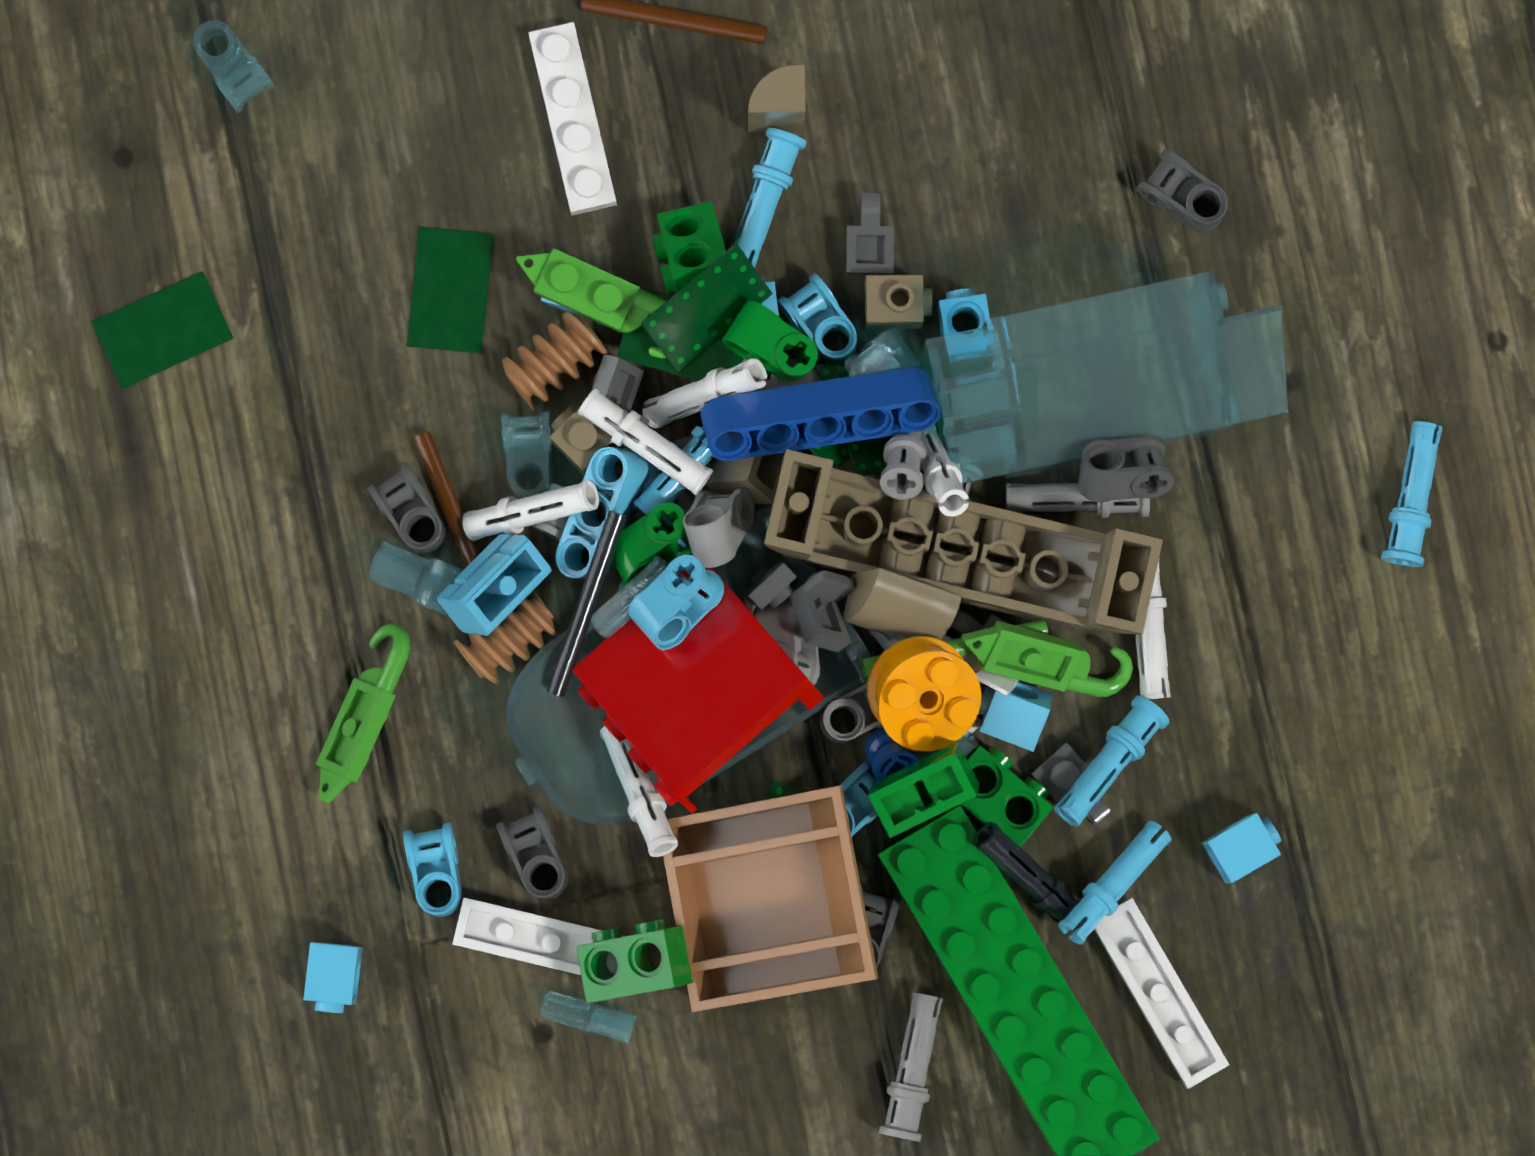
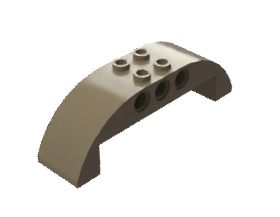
(984, 554)

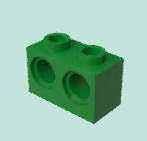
(688, 242)
(923, 790)
(992, 805)
(634, 966)

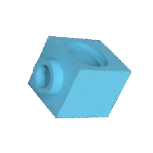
(961, 302)
(1015, 716)
(1243, 847)
(332, 976)

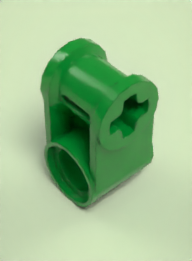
(766, 337)
(651, 538)

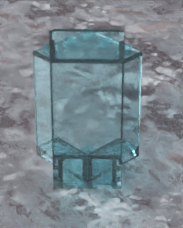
(1106, 368)

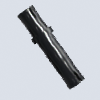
(1044, 888)

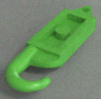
(591, 292)
(1043, 660)
(362, 716)

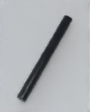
(586, 603)

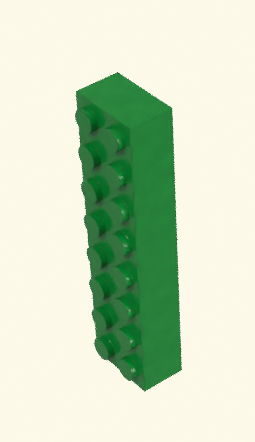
(1015, 992)

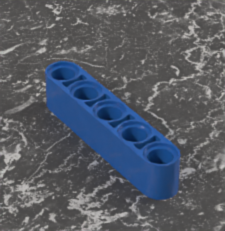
(820, 414)

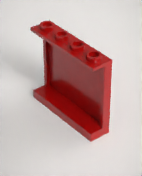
(696, 701)

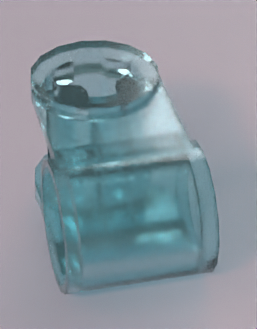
(234, 71)
(882, 354)
(527, 446)

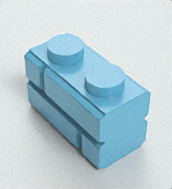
(494, 584)

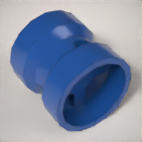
(886, 755)

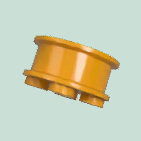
(923, 693)

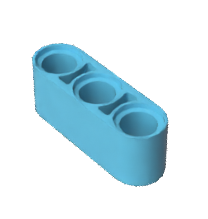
(616, 495)

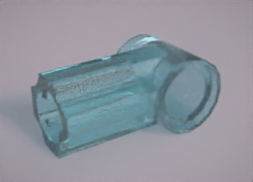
(412, 575)

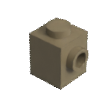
(896, 302)
(578, 438)

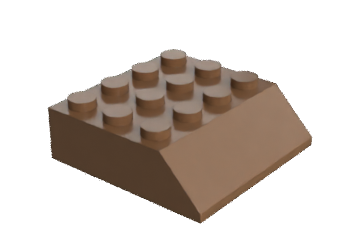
(769, 899)

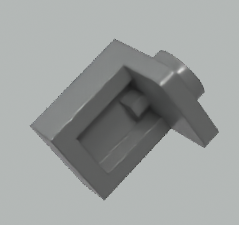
(619, 382)
(819, 612)

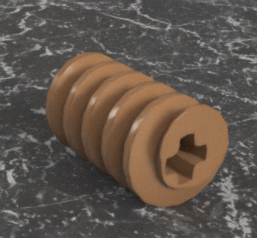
(552, 358)
(510, 638)

